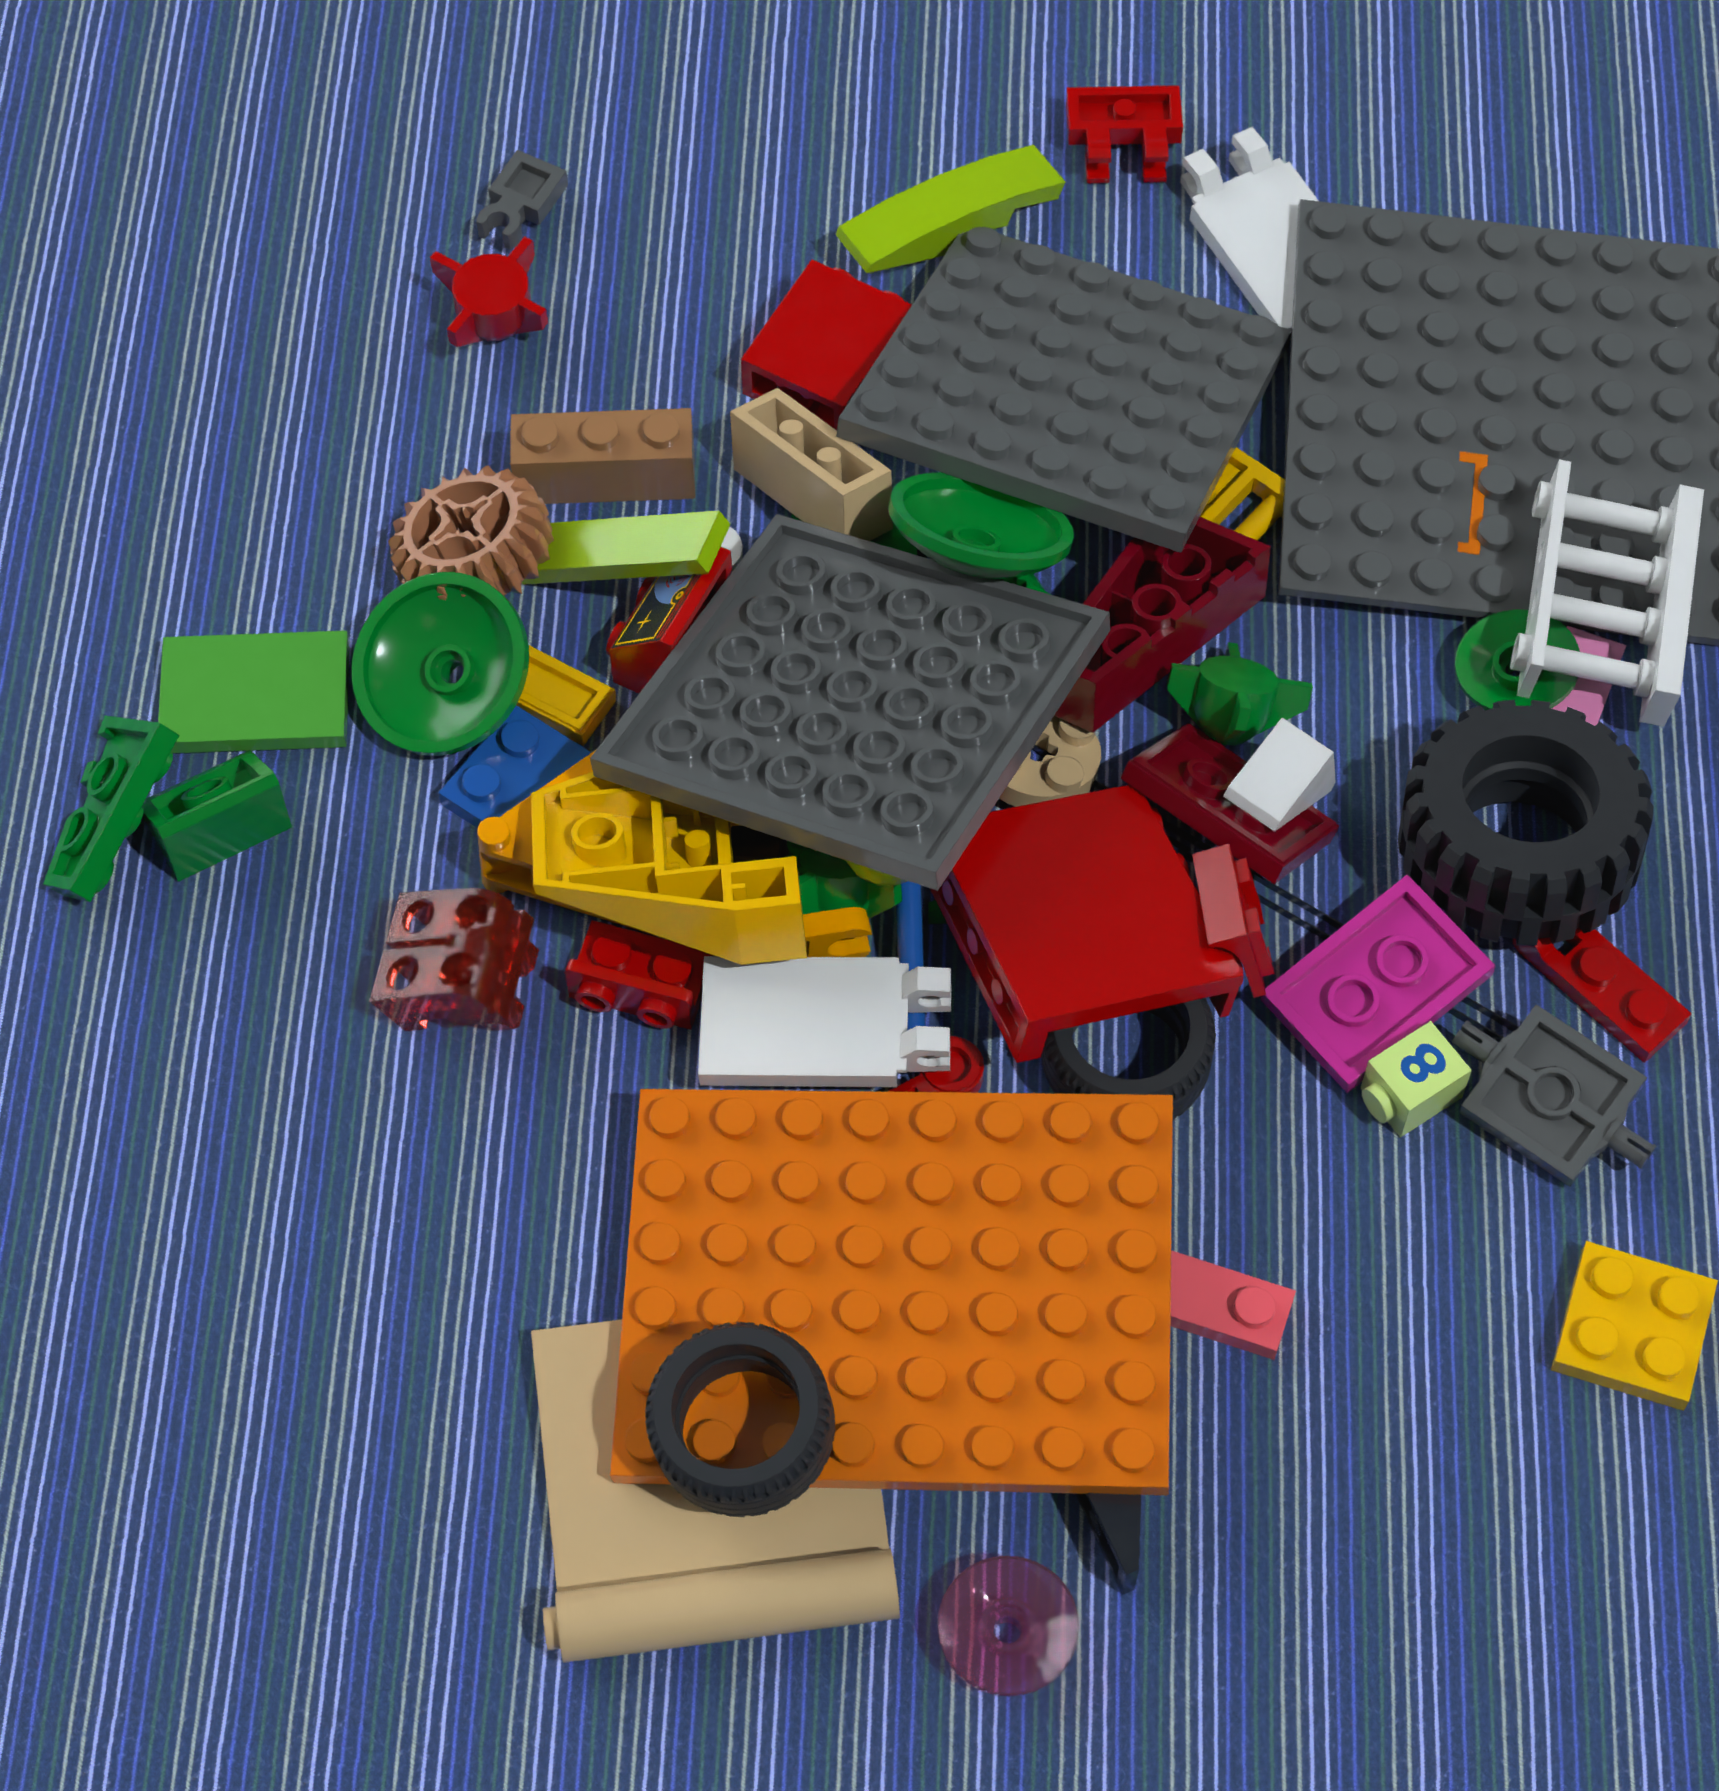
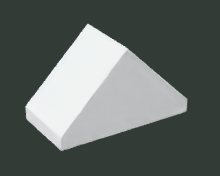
(1283, 776)

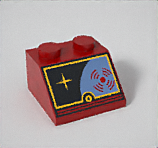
(661, 618)

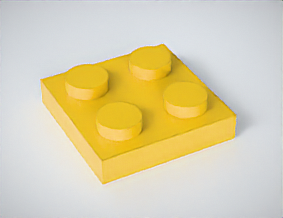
(1634, 1325)

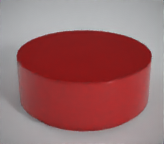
(965, 1069)

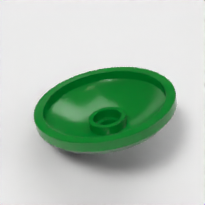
(978, 527)
(414, 646)

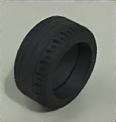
(1185, 1079)
(714, 1355)

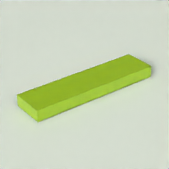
(633, 547)

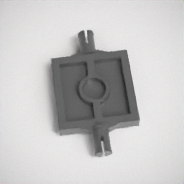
(1553, 1095)

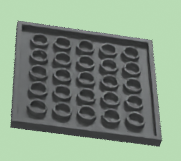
(1067, 386)
(853, 699)

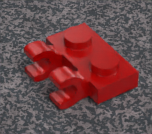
(1124, 116)

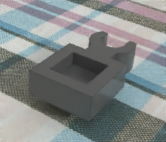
(521, 191)

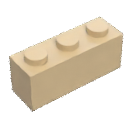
(809, 468)

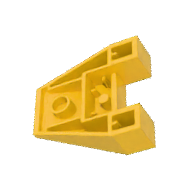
(663, 871)

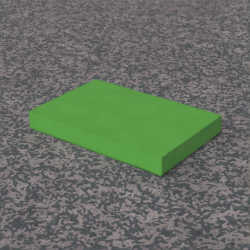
(255, 691)

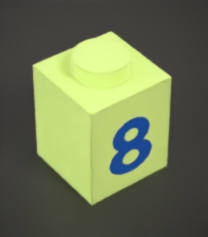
(1414, 1079)

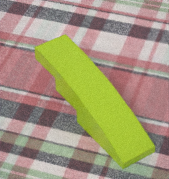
(931, 215)

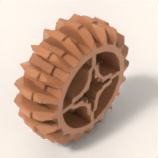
(474, 527)

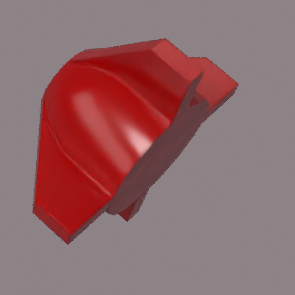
(490, 295)

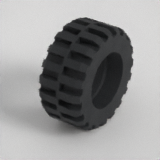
(1536, 760)

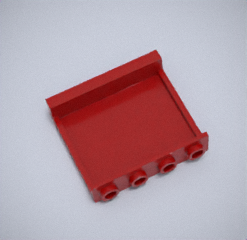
(1081, 917)

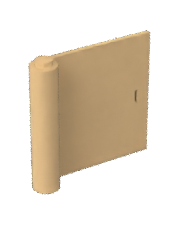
(660, 1573)

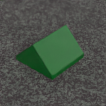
(216, 814)

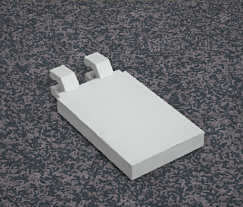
(1250, 221)
(820, 1022)

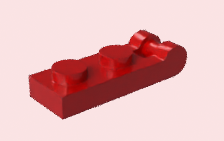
(1611, 990)

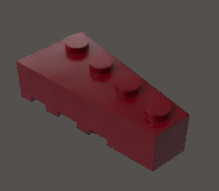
(1162, 613)

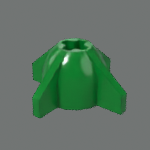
(1235, 696)
(832, 884)

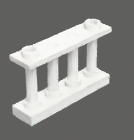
(1666, 576)

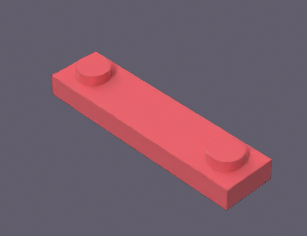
(1228, 1305)

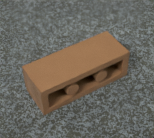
(605, 455)

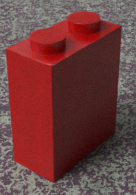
(822, 340)

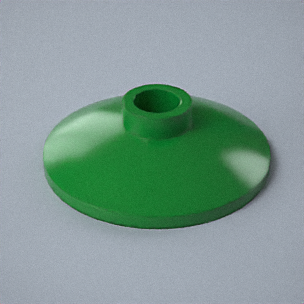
(1486, 655)

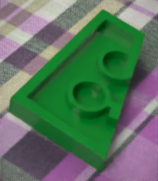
(116, 786)

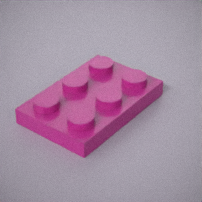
(1377, 981)

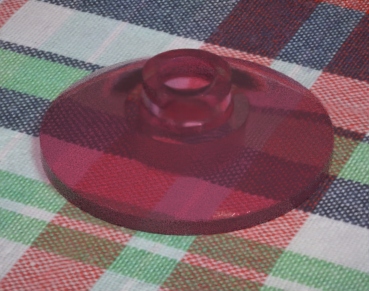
(1015, 1593)

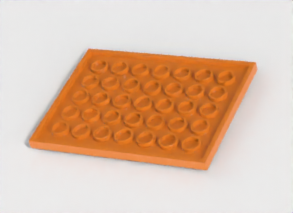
(949, 1260)

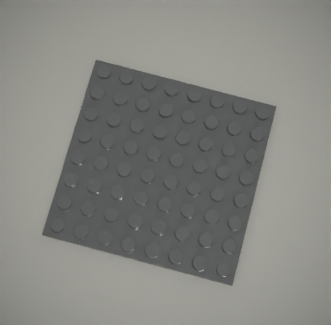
(1502, 346)

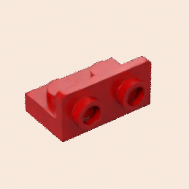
(637, 976)

